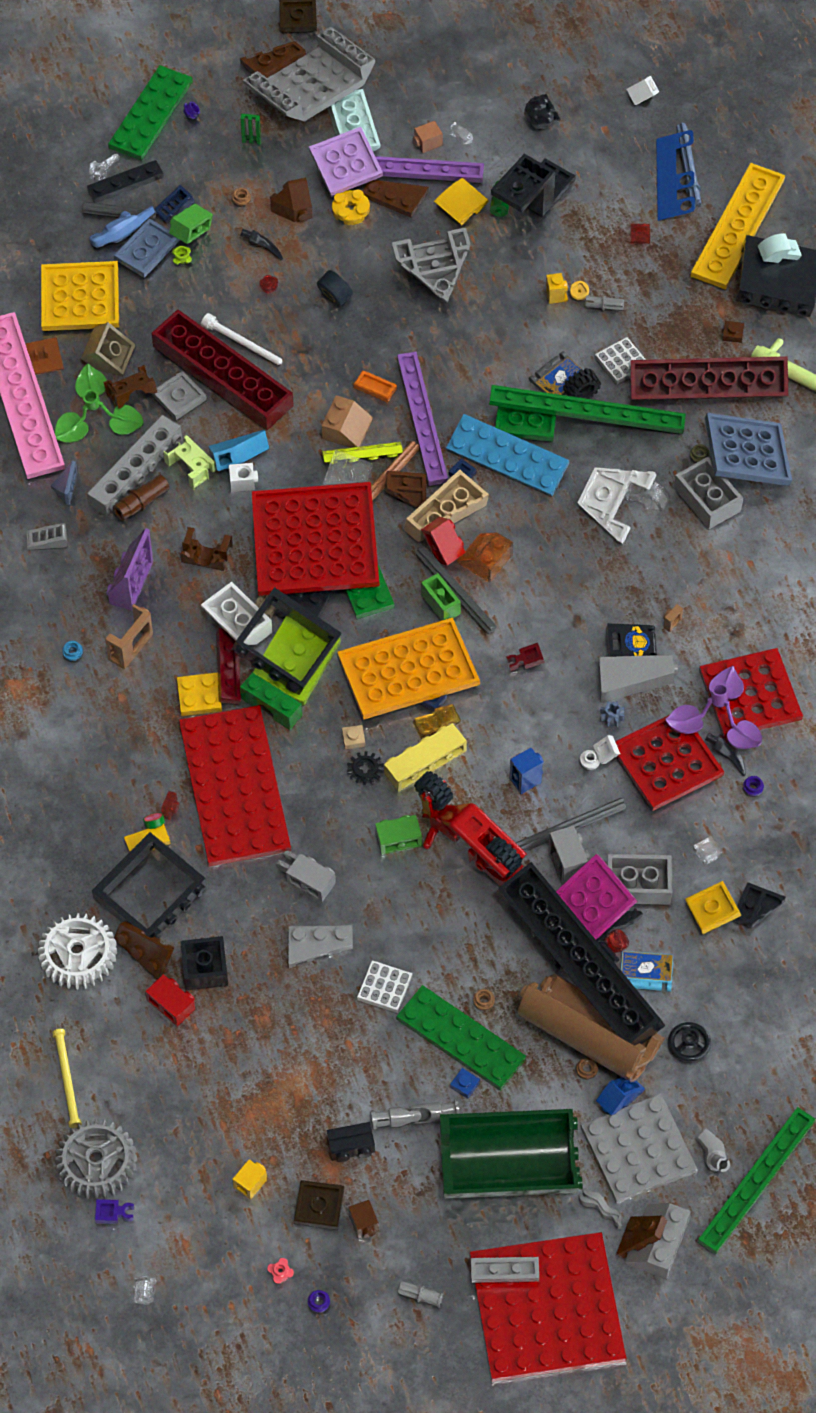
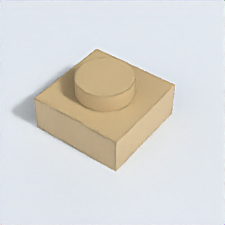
(353, 737)

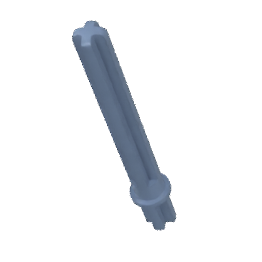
(688, 164)

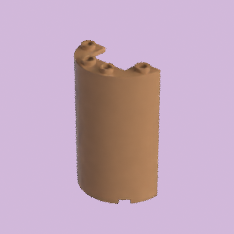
(571, 1018)

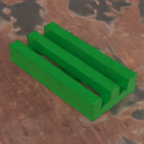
(250, 137)

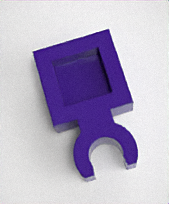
(109, 1211)

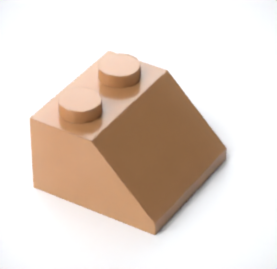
(346, 423)

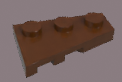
(275, 60)
(396, 196)
(145, 950)

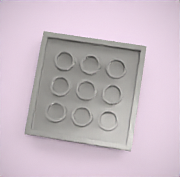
(639, 1148)

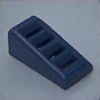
(174, 196)

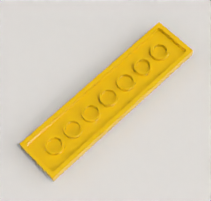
(740, 218)

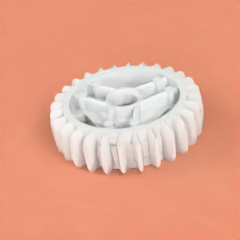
(76, 964)

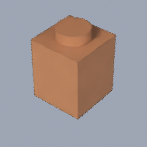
(428, 137)

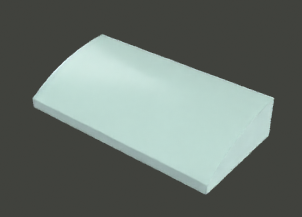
(353, 113)

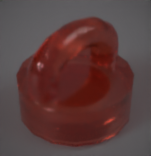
(618, 941)

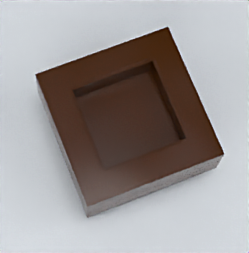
(733, 331)

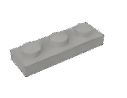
(505, 1269)

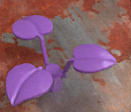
(722, 687)

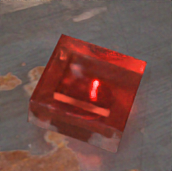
(640, 233)
(170, 805)

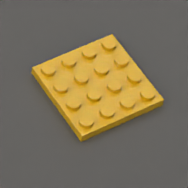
(79, 295)

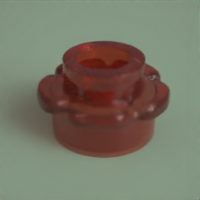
(269, 287)

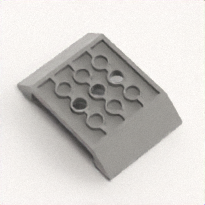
(334, 67)

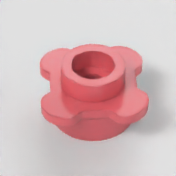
(279, 1277)

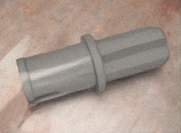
(604, 303)
(420, 1293)

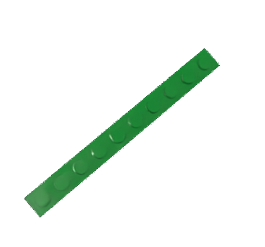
(587, 409)

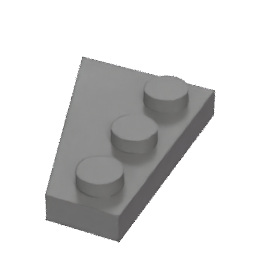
(316, 941)

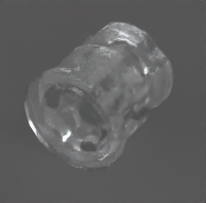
(144, 1289)

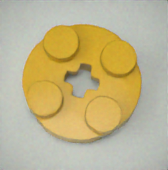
(350, 198)

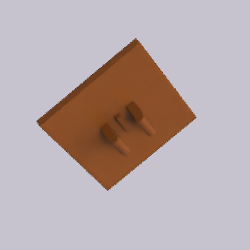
(45, 355)

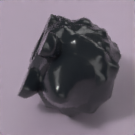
(541, 112)

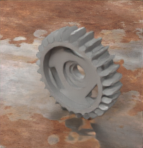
(96, 1174)

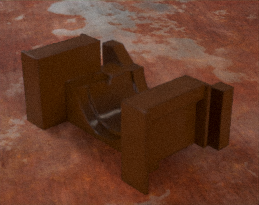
(121, 390)
(199, 555)

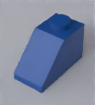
(619, 1094)

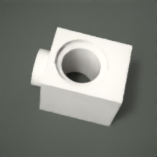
(240, 484)

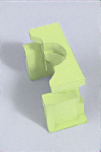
(195, 459)

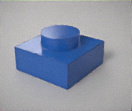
(465, 1083)

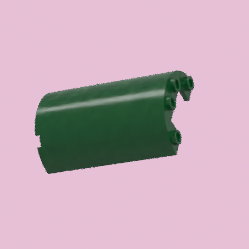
(509, 1153)

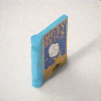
(647, 970)

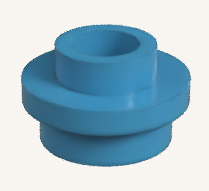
(72, 646)

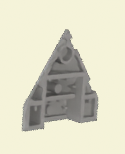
(435, 262)

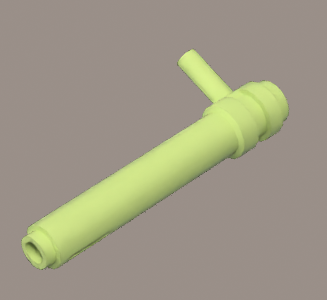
(795, 372)

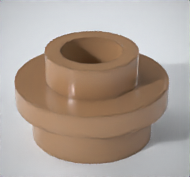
(241, 196)
(484, 994)
(587, 1062)

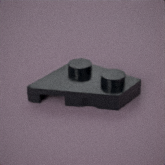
(757, 904)

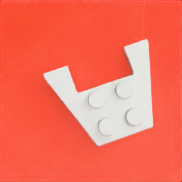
(605, 493)

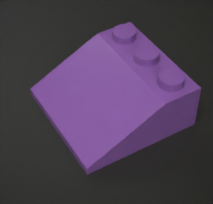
(132, 572)

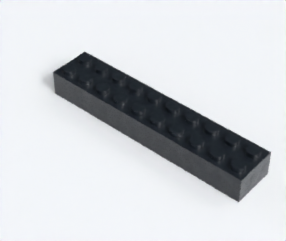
(581, 956)

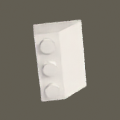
(233, 613)

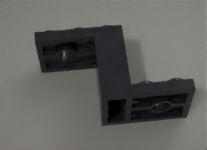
(533, 185)

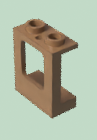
(121, 650)

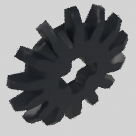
(359, 763)

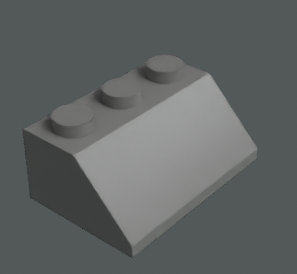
(659, 1256)

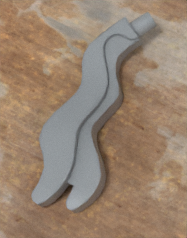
(596, 1200)

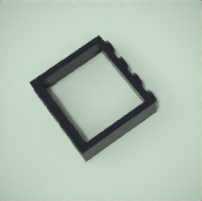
(301, 616)
(127, 864)

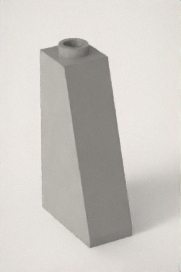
(634, 674)

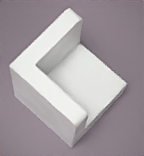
(642, 90)

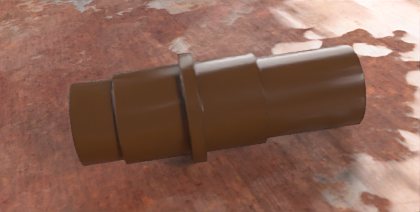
(140, 497)

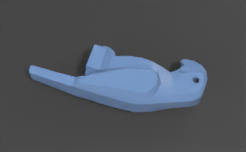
(120, 228)

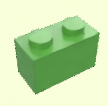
(190, 223)
(440, 597)
(398, 834)

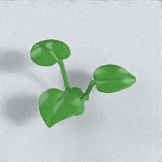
(90, 386)

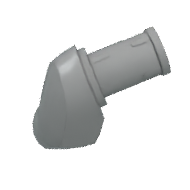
(714, 1151)

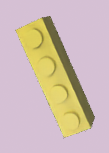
(425, 756)

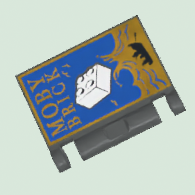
(554, 374)

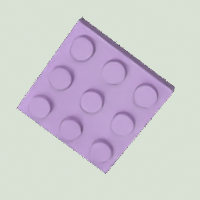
(346, 161)

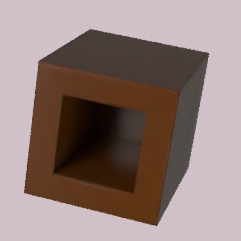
(363, 1219)

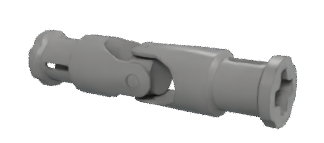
(401, 1116)

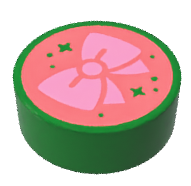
(154, 820)

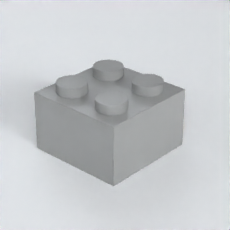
(567, 852)

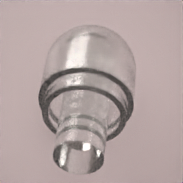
(462, 134)

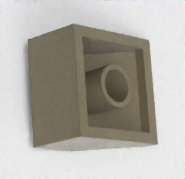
(108, 350)

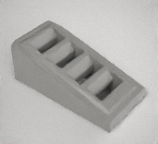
(54, 542)

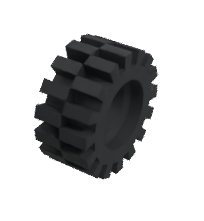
(582, 384)

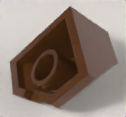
(293, 201)

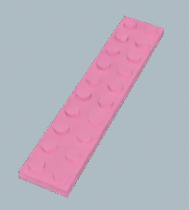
(25, 404)

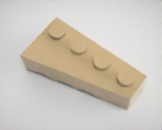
(453, 501)

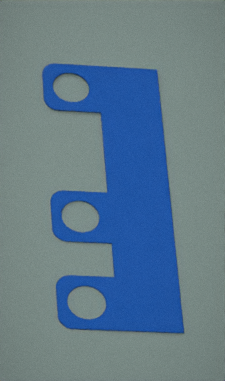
(667, 178)

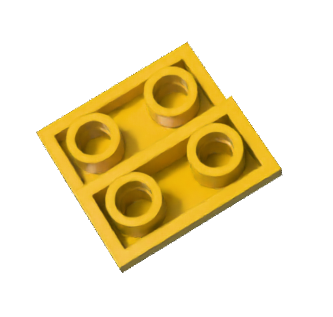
(461, 201)

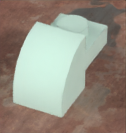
(778, 248)

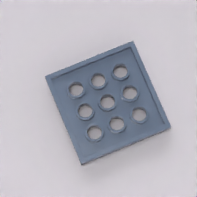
(759, 471)

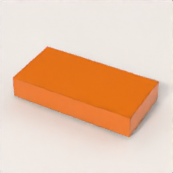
(375, 386)

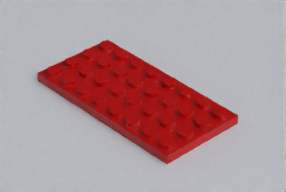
(234, 785)

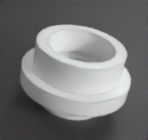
(589, 764)

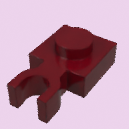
(529, 657)

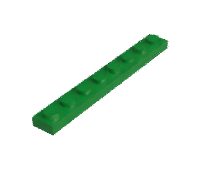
(756, 1181)

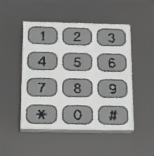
(616, 359)
(384, 986)

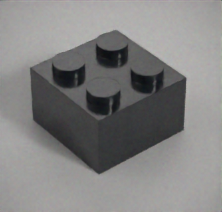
(204, 963)

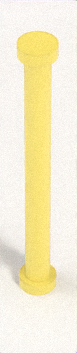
(59, 1035)

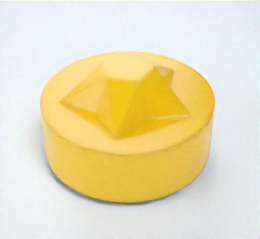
(579, 290)

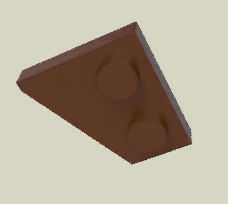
(407, 487)
(641, 1232)

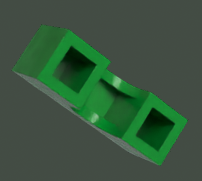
(283, 707)

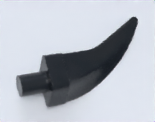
(256, 238)
(722, 746)

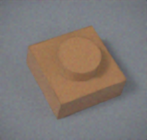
(672, 617)

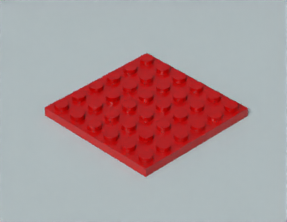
(315, 538)
(552, 1323)

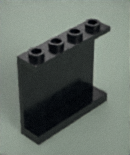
(778, 286)

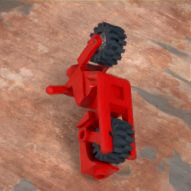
(495, 856)

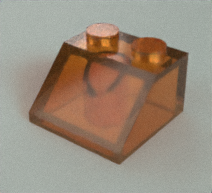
(487, 555)

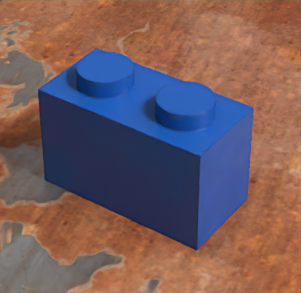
(526, 770)

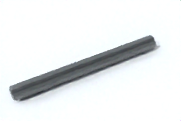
(466, 601)
(578, 822)

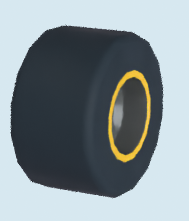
(334, 287)

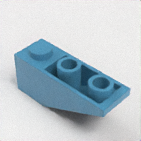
(238, 449)

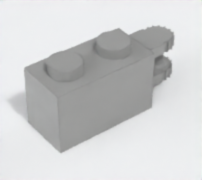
(308, 875)

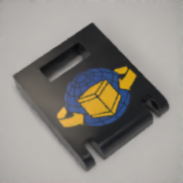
(634, 640)

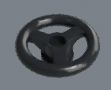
(689, 1032)

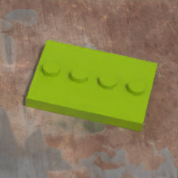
(296, 651)

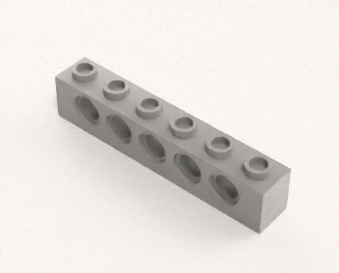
(164, 430)

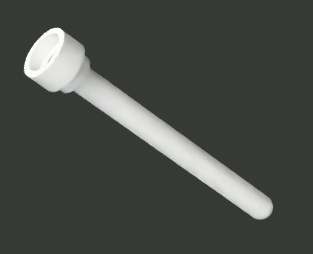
(210, 323)

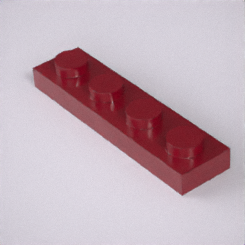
(228, 669)

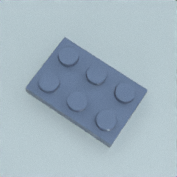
(146, 248)

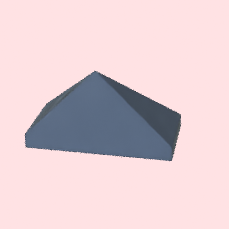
(65, 483)

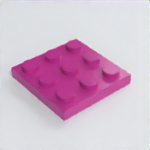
(596, 896)

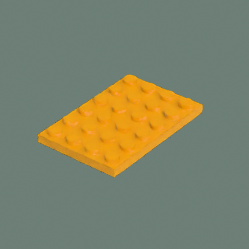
(408, 668)

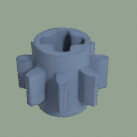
(612, 714)

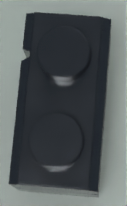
(351, 1142)

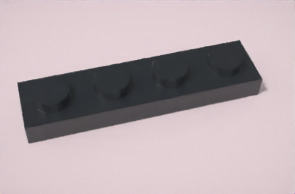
(125, 181)

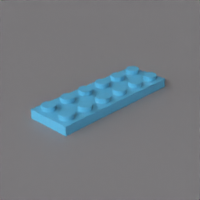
(507, 455)

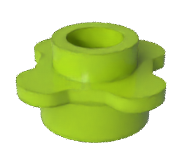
(181, 255)

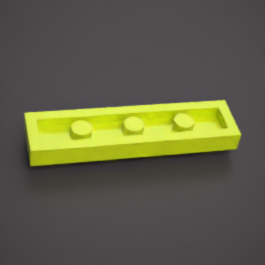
(371, 451)

